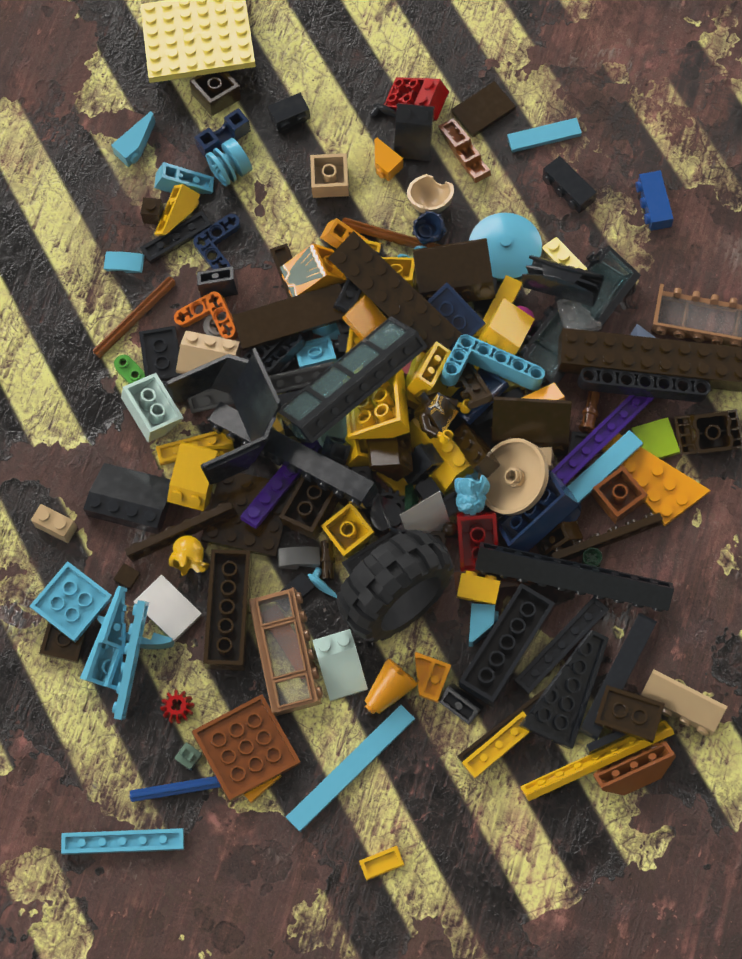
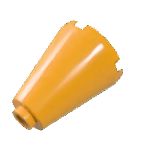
(388, 687)

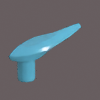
(320, 584)

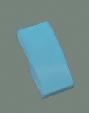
(124, 261)

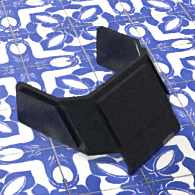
(252, 396)

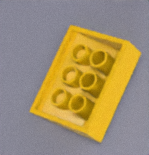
(382, 413)

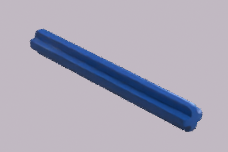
(174, 789)

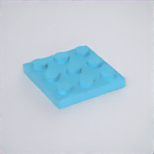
(71, 601)

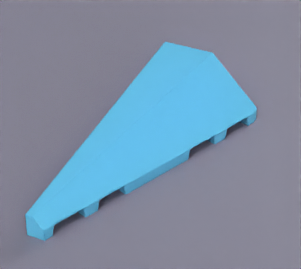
(108, 650)

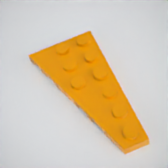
(666, 487)

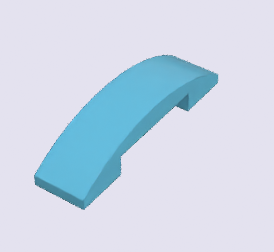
(157, 641)

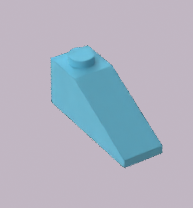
(133, 142)
(171, 175)

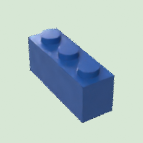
(654, 200)

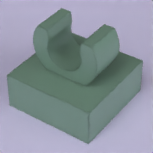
(188, 756)

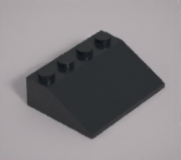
(129, 498)

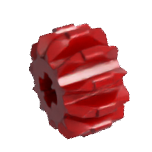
(170, 710)

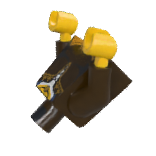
(437, 413)

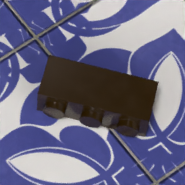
(475, 449)

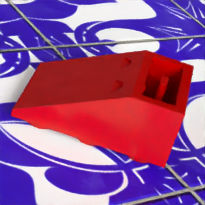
(418, 91)

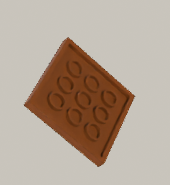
(246, 747)

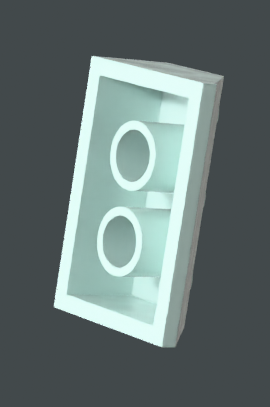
(151, 407)

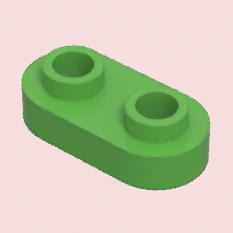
(128, 369)

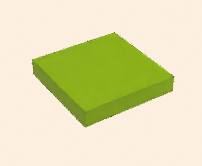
(658, 438)

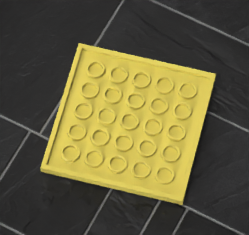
(196, 38)

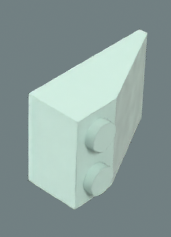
(340, 665)

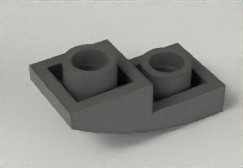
(298, 556)

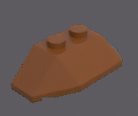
(635, 769)

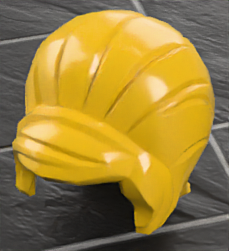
(188, 554)

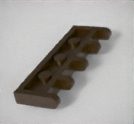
(473, 387)

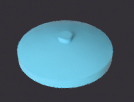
(509, 242)

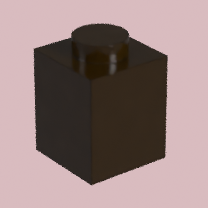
(151, 210)

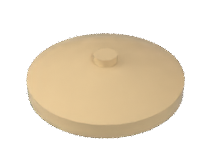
(518, 479)

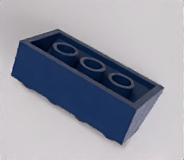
(530, 527)

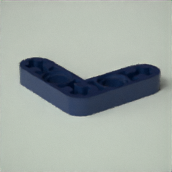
(209, 247)

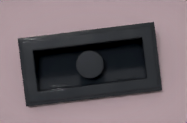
(460, 703)

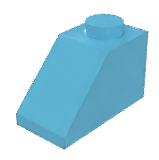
(481, 621)

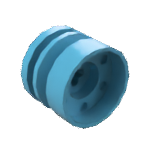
(230, 161)

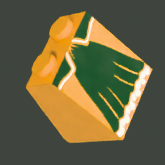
(311, 270)

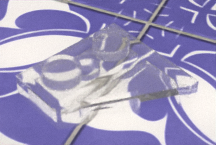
(575, 316)

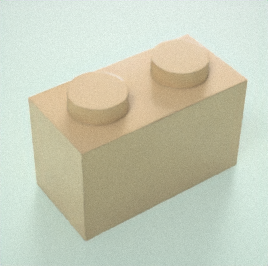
(54, 523)

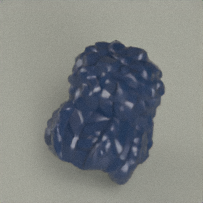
(429, 227)

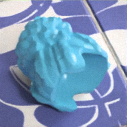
(471, 494)

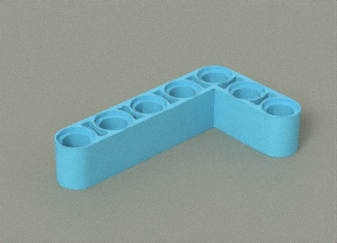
(492, 359)

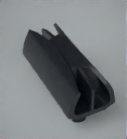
(563, 281)

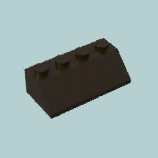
(391, 456)

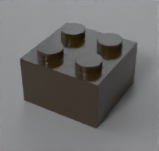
(215, 91)

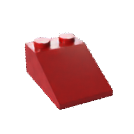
(472, 531)

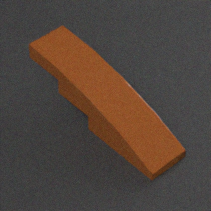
(464, 150)

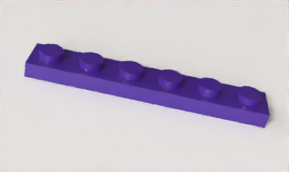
(273, 492)

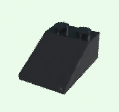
(414, 131)

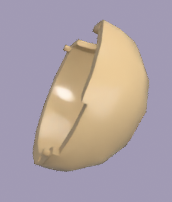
(429, 195)

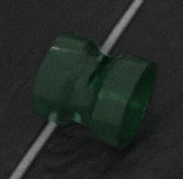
(592, 557)

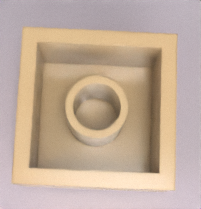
(329, 175)

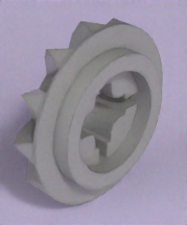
(209, 324)

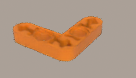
(208, 308)

